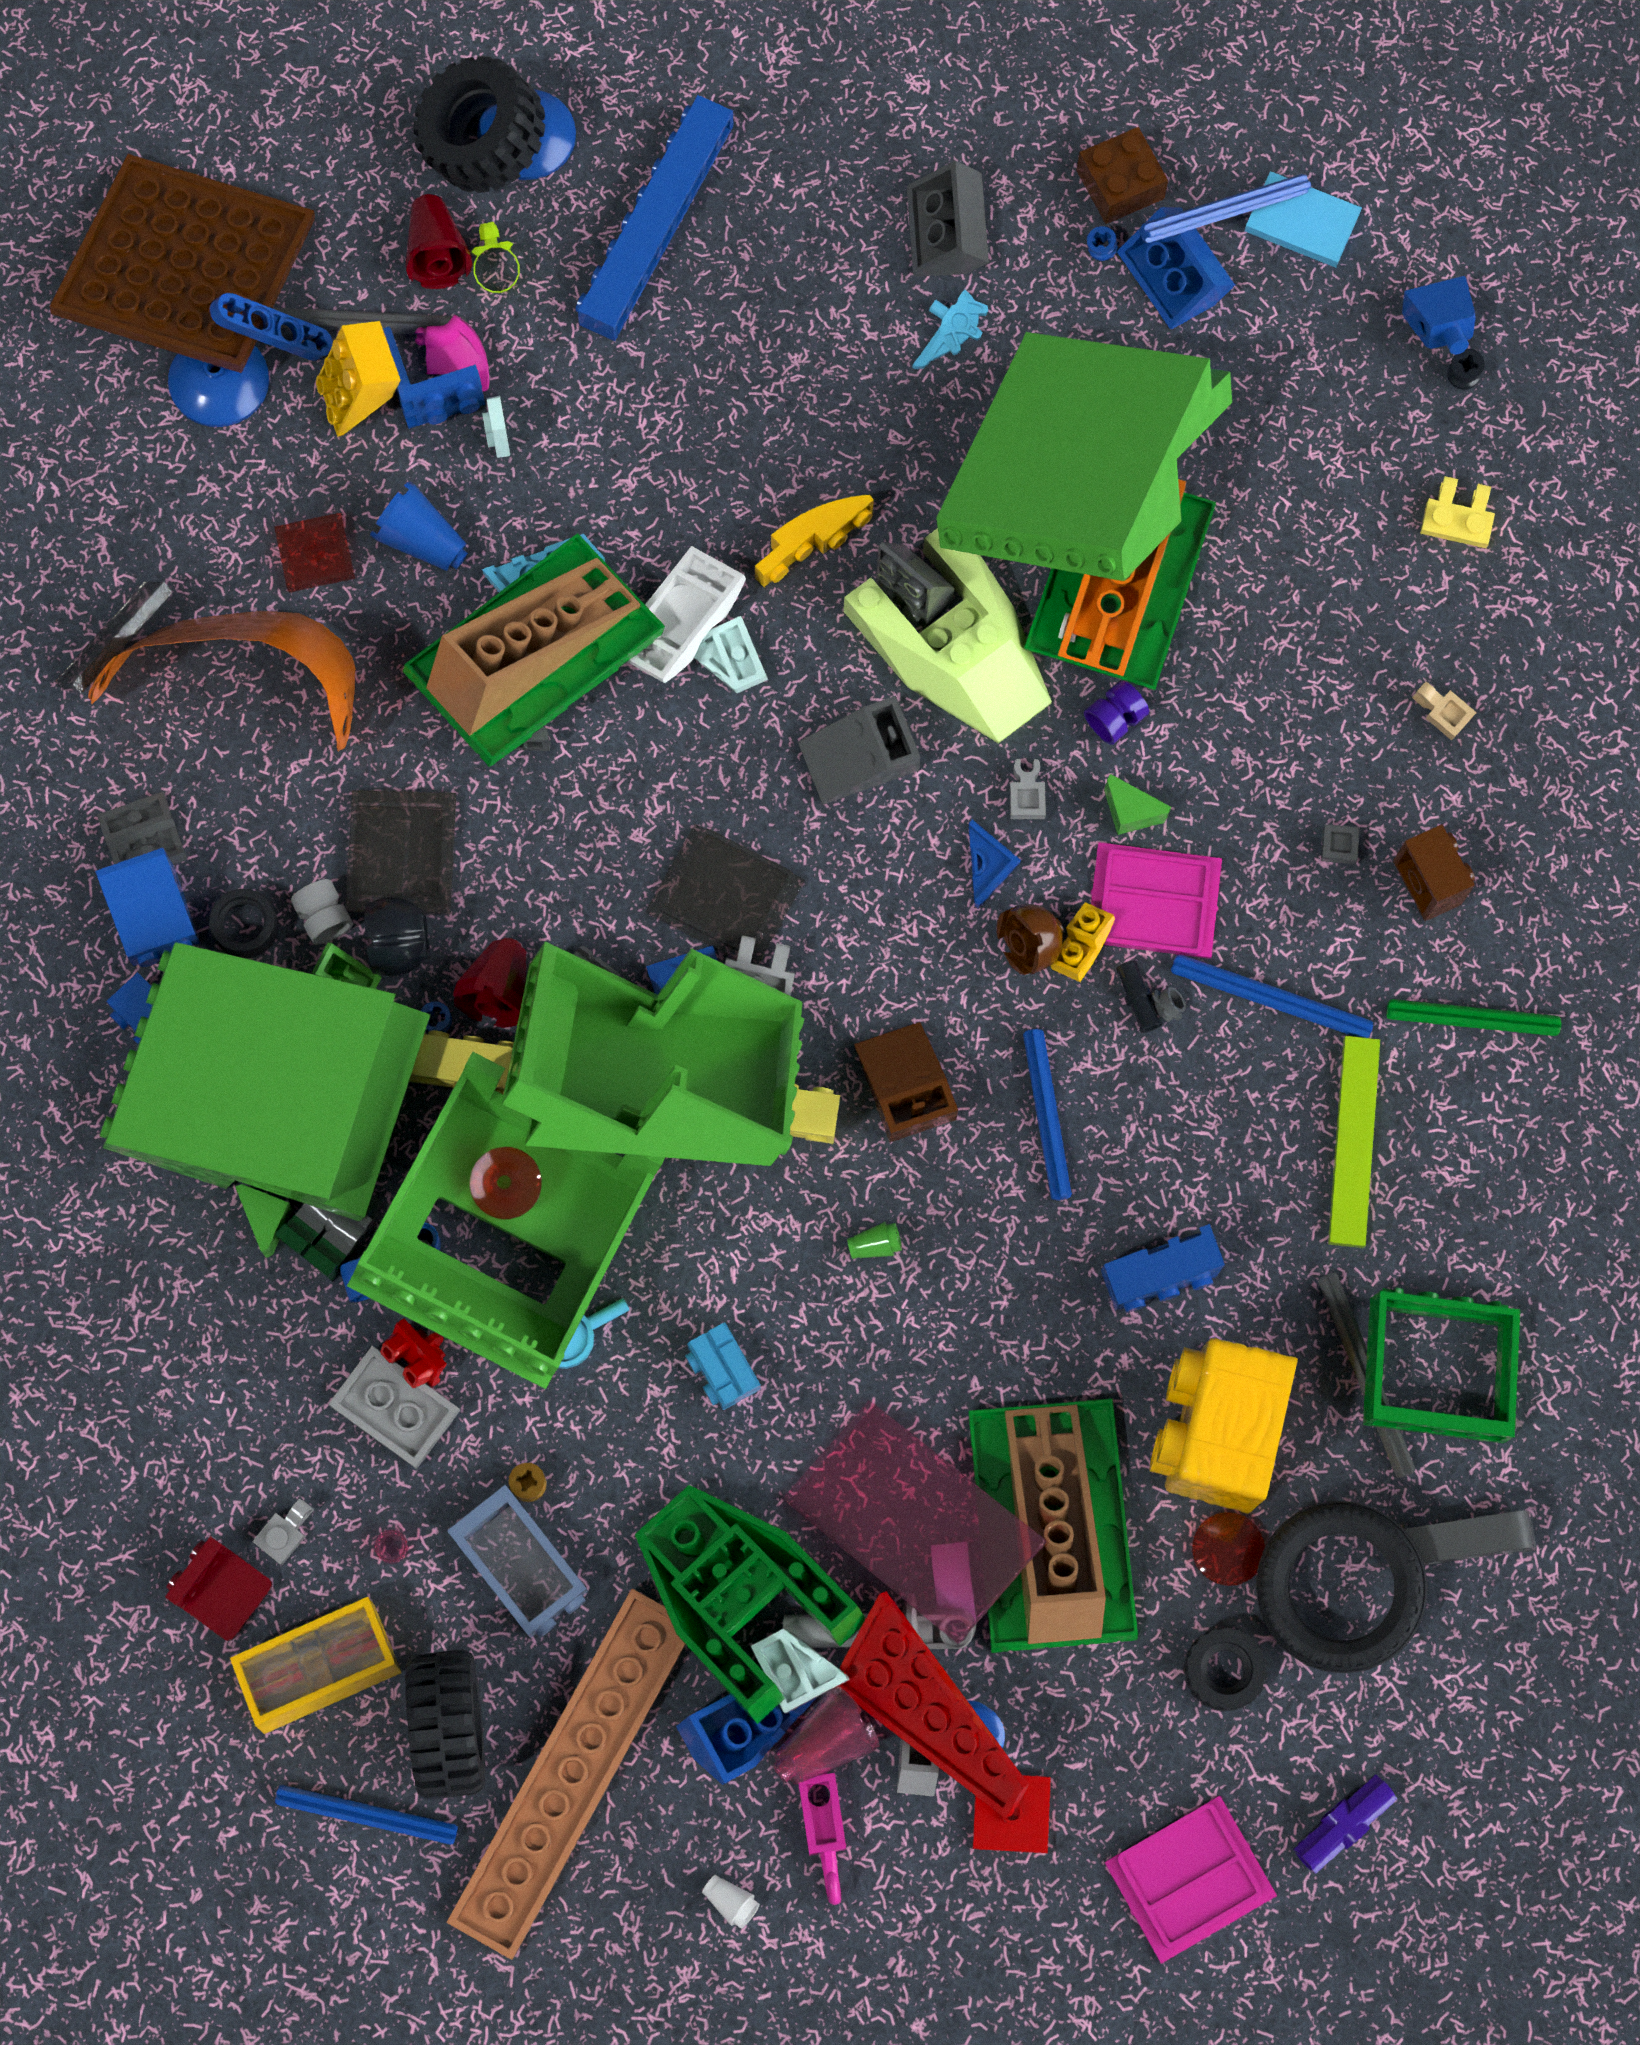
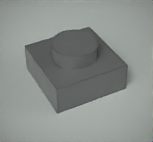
(1340, 844)

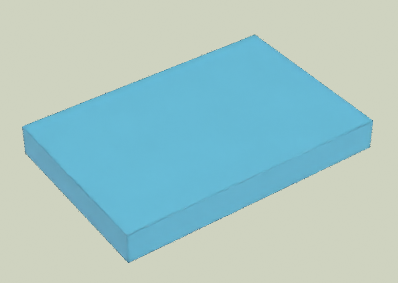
(1307, 224)

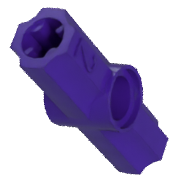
(1345, 1824)

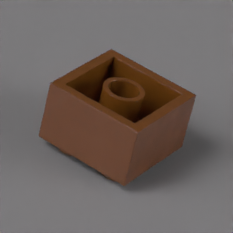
(1122, 175)
(1434, 872)

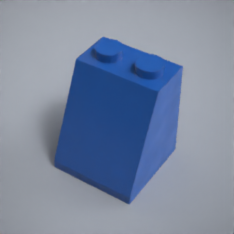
(147, 906)

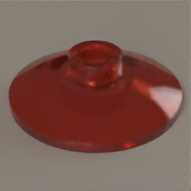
(523, 1187)

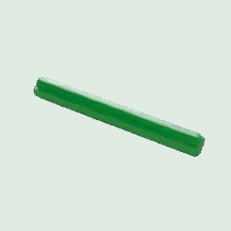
(1473, 1017)

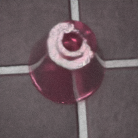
(825, 1739)

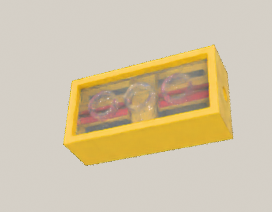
(315, 1665)

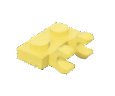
(1456, 521)

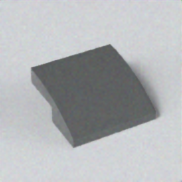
(142, 829)

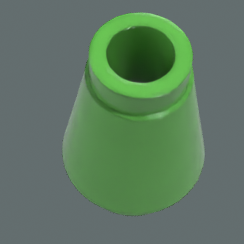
(875, 1242)

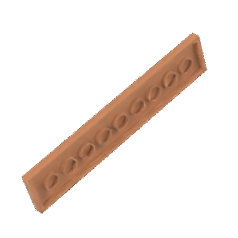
(569, 1777)

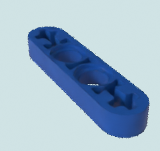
(272, 324)

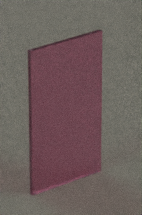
(914, 1521)

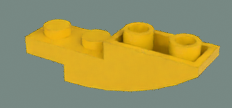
(822, 526)

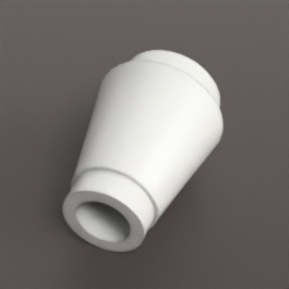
(731, 1901)

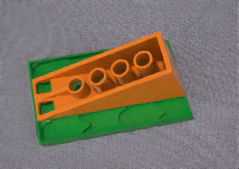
(1125, 624)

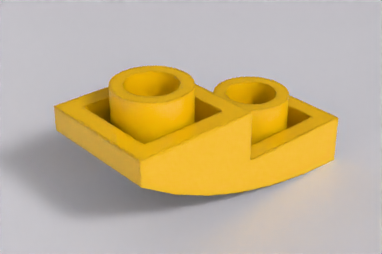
(1084, 941)

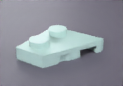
(495, 427)
(731, 656)
(796, 1669)

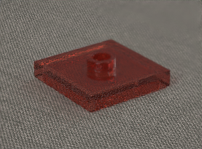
(314, 552)

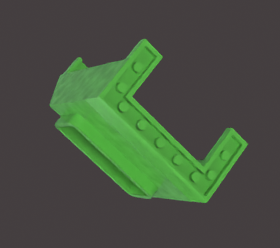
(577, 1220)

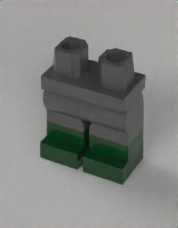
(326, 1237)

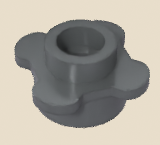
(1169, 1004)

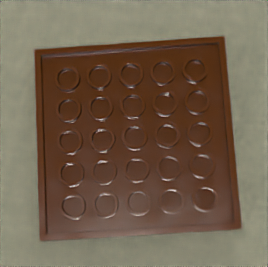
(169, 250)

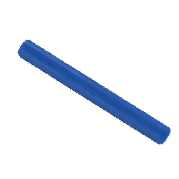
(1047, 1114)
(366, 1814)

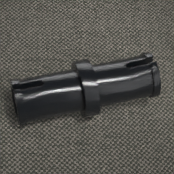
(1138, 996)

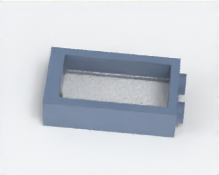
(519, 1562)

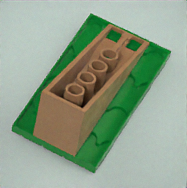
(533, 650)
(1063, 1480)

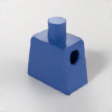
(1441, 314)

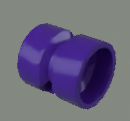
(1112, 715)

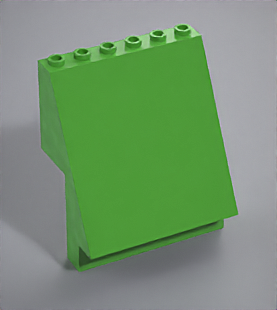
(1081, 456)
(651, 1074)
(266, 1079)

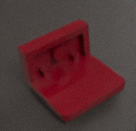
(218, 1588)

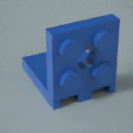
(436, 397)

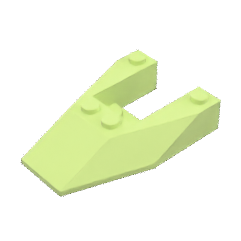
(966, 659)

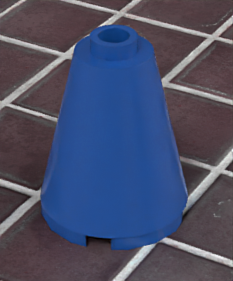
(419, 530)

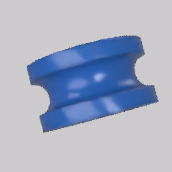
(1103, 234)
(430, 1008)

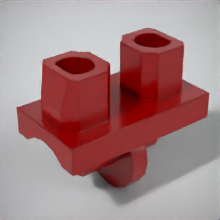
(419, 1352)

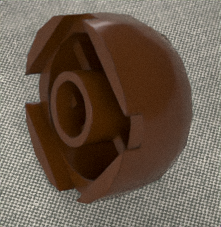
(1031, 936)

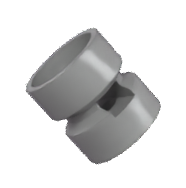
(320, 908)

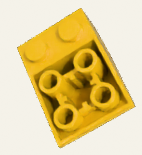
(357, 375)

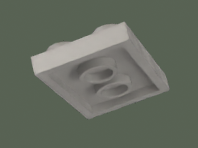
(391, 1410)

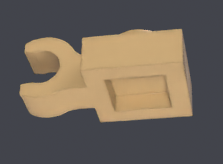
(1447, 713)

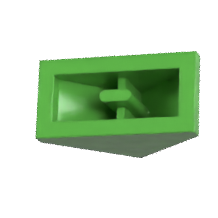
(1132, 807)
(342, 967)
(265, 1216)

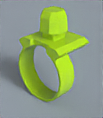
(489, 234)

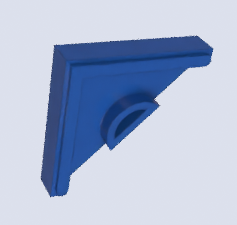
(989, 862)

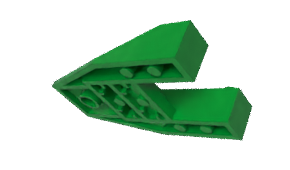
(719, 1572)

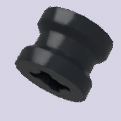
(1460, 375)

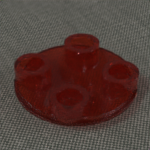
(1228, 1548)

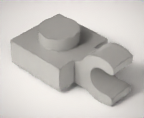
(281, 1535)

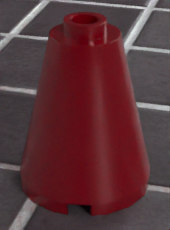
(435, 246)

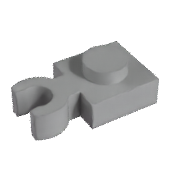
(1027, 796)

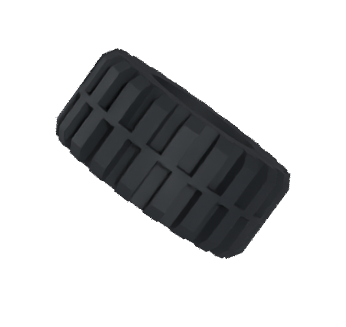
(452, 104)
(445, 1724)

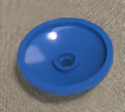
(557, 140)
(218, 397)

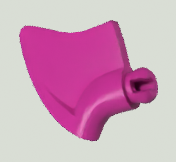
(453, 348)

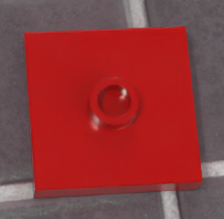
(1023, 1830)

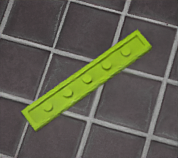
(1354, 1142)

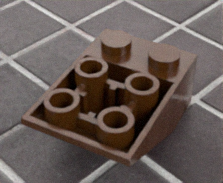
(906, 1082)

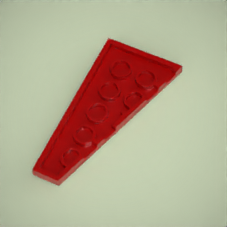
(916, 1699)

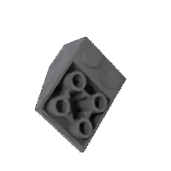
(912, 583)
(860, 751)

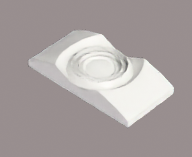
(688, 604)

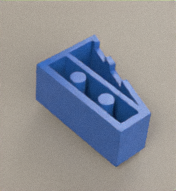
(1163, 1270)

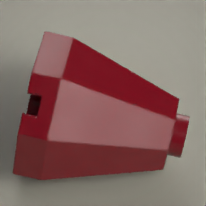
(494, 984)

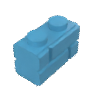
(722, 1366)

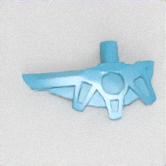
(956, 327)

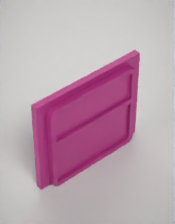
(1158, 898)
(1190, 1879)

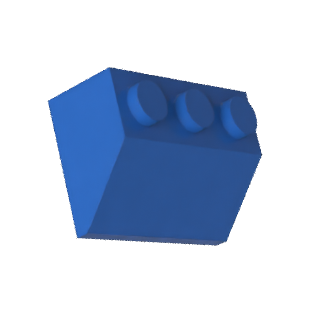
(1176, 272)

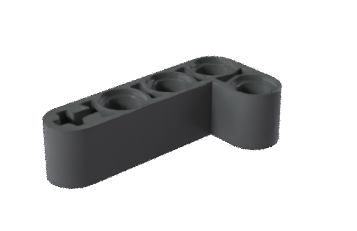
(1474, 1537)

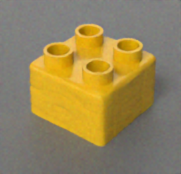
(1227, 1424)

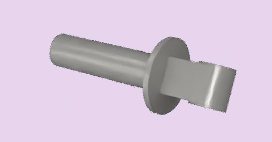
(813, 1635)

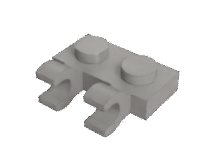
(774, 976)

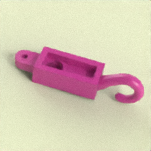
(824, 1831)

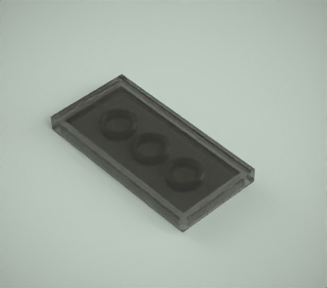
(113, 636)

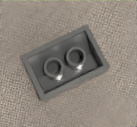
(947, 221)

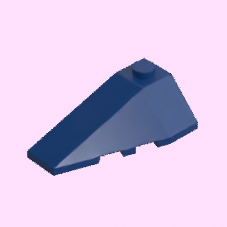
(729, 1740)

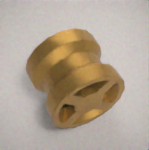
(532, 1490)

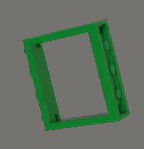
(1461, 1309)

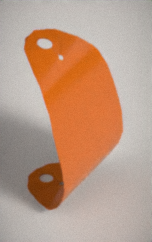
(291, 632)

